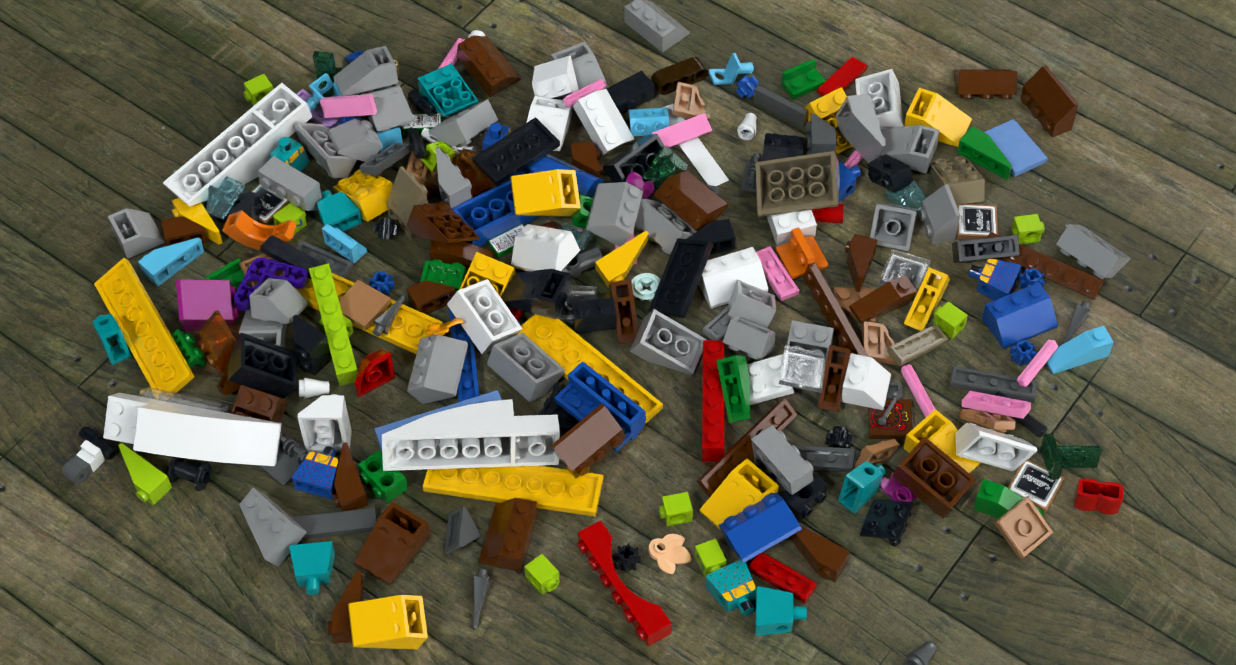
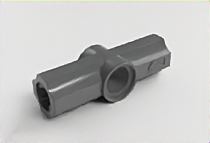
(582, 262)

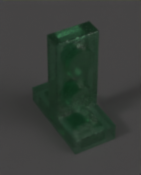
(325, 63)
(664, 165)
(1061, 456)

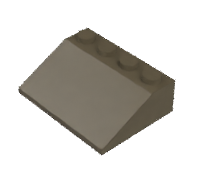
(797, 183)

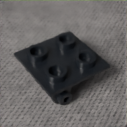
(887, 520)

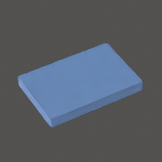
(1017, 147)

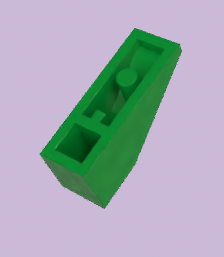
(983, 151)
(735, 387)
(996, 499)

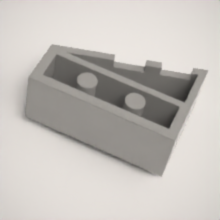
(782, 460)
(270, 526)

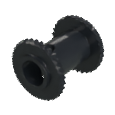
(198, 475)

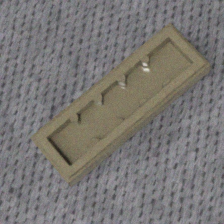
(917, 345)

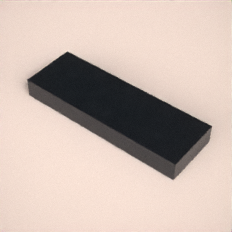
(288, 254)

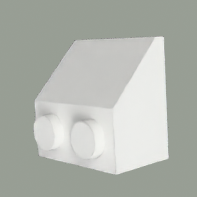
(555, 79)
(783, 224)
(865, 383)

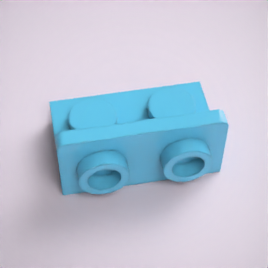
(647, 121)
(343, 243)

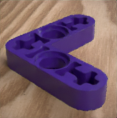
(268, 271)

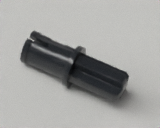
(421, 102)
(106, 448)

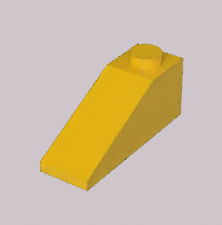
(198, 215)
(619, 262)
(927, 299)

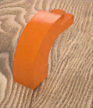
(254, 234)

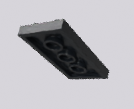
(516, 151)
(681, 277)

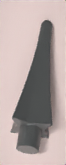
(1079, 316)
(385, 321)
(481, 586)

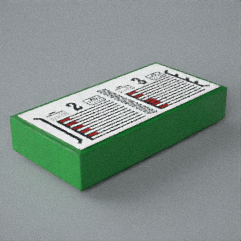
(423, 121)
(504, 242)

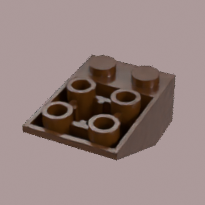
(439, 224)
(258, 405)
(392, 543)

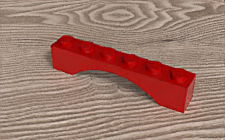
(712, 402)
(648, 618)

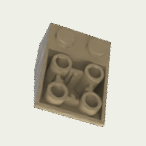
(961, 176)
(403, 196)

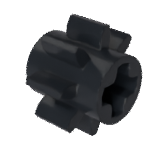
(386, 228)
(838, 437)
(627, 552)

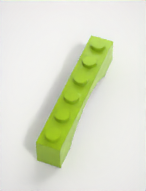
(334, 324)

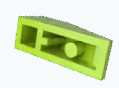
(147, 479)

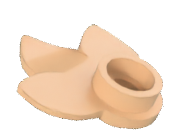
(671, 553)

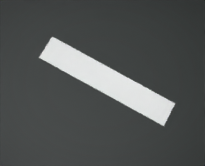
(699, 156)

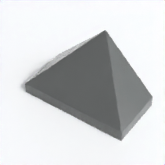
(460, 530)

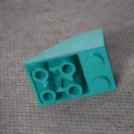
(446, 90)

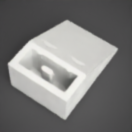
(552, 115)

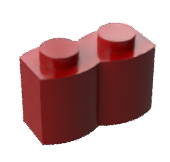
(1098, 496)

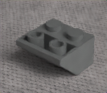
(820, 137)

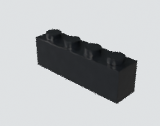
(632, 92)

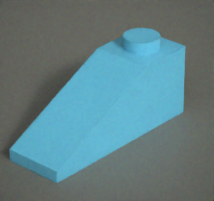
(168, 260)
(1081, 350)

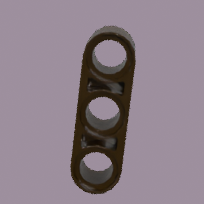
(687, 71)

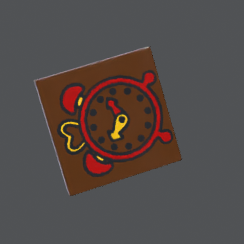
(897, 422)

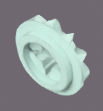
(646, 280)

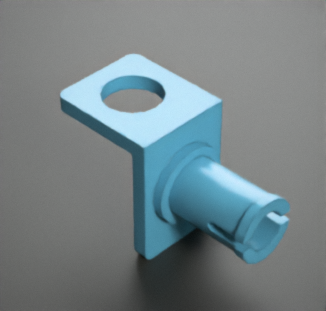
(731, 71)
(314, 100)
(389, 137)

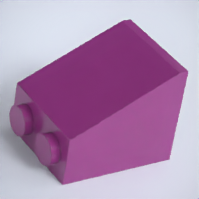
(201, 298)

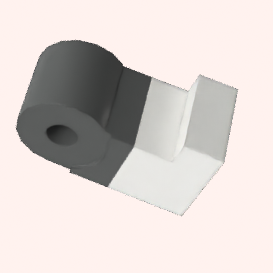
(83, 464)

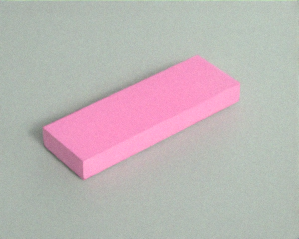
(348, 106)
(684, 131)
(777, 274)
(996, 404)

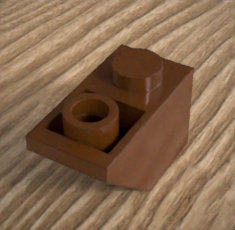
(586, 157)

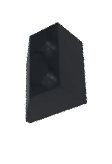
(782, 146)
(593, 312)
(310, 346)

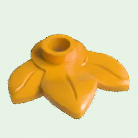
(437, 329)

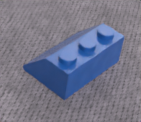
(1020, 315)
(759, 527)

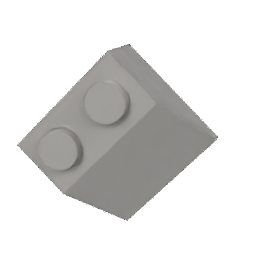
(355, 139)
(940, 216)
(893, 225)
(751, 304)

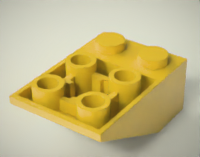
(826, 108)
(937, 113)
(366, 192)
(546, 193)
(485, 268)
(940, 433)
(741, 488)
(388, 622)

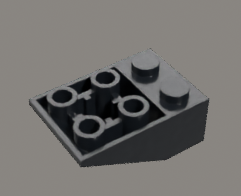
(538, 292)

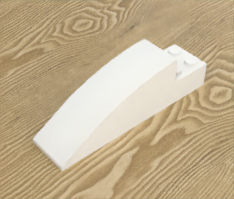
(241, 147)
(190, 431)
(472, 438)

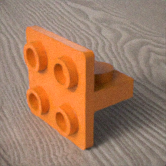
(800, 253)

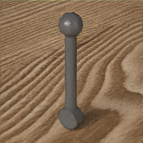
(896, 396)

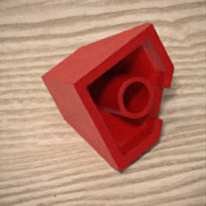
(374, 372)

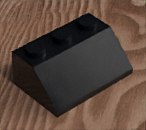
(635, 158)
(263, 366)

